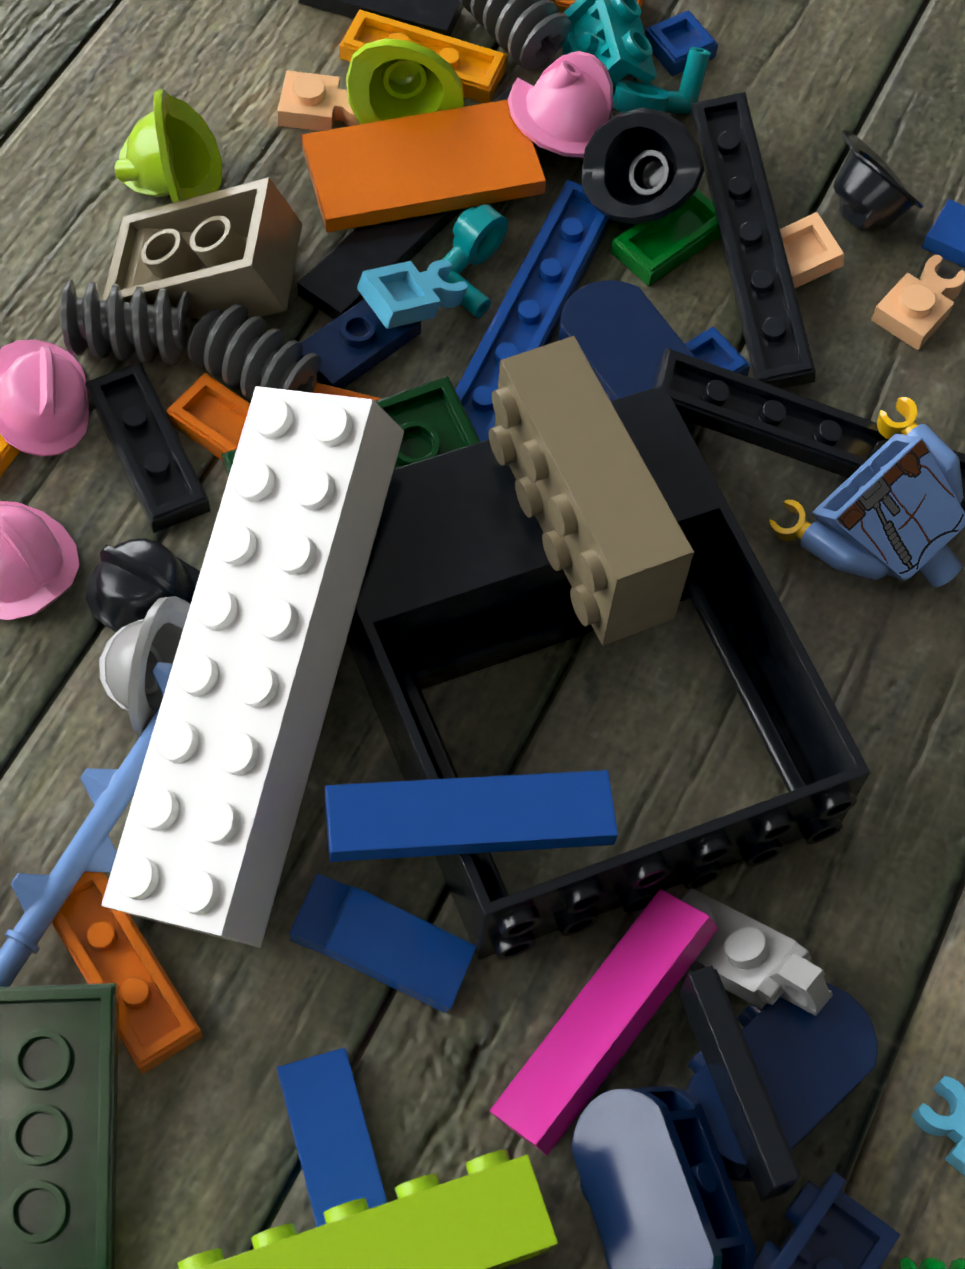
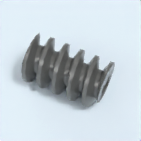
(524, 28)
(124, 324)
(249, 357)

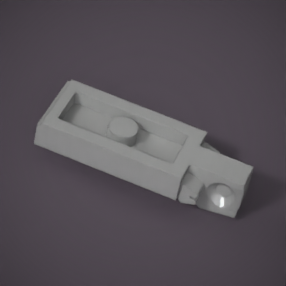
(758, 960)

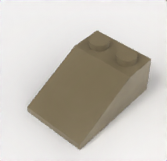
(217, 246)

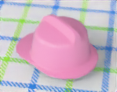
(42, 398)

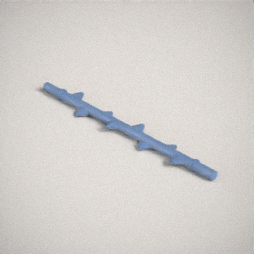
(87, 852)

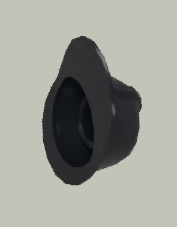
(869, 188)
(134, 578)

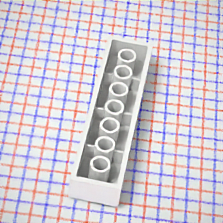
(256, 665)

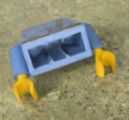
(892, 509)

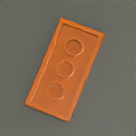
(421, 165)

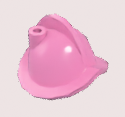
(564, 104)
(35, 560)

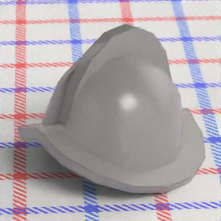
(133, 653)

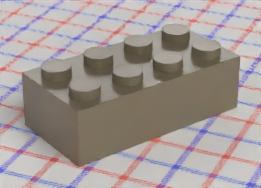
(588, 491)

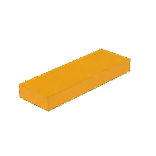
(475, 65)

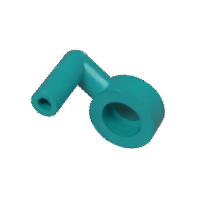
(637, 94)
(476, 239)

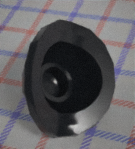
(641, 166)

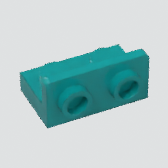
(613, 35)

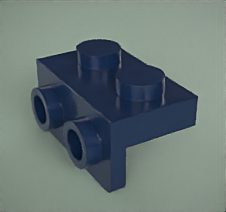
(829, 1232)

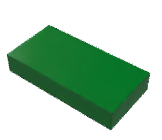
(664, 244)

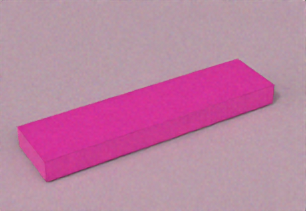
(603, 1021)

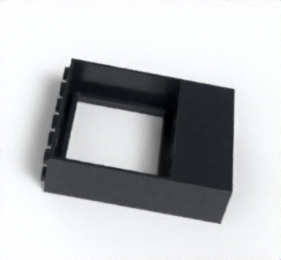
(468, 585)

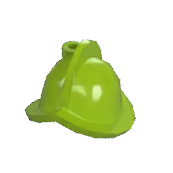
(399, 81)
(170, 153)

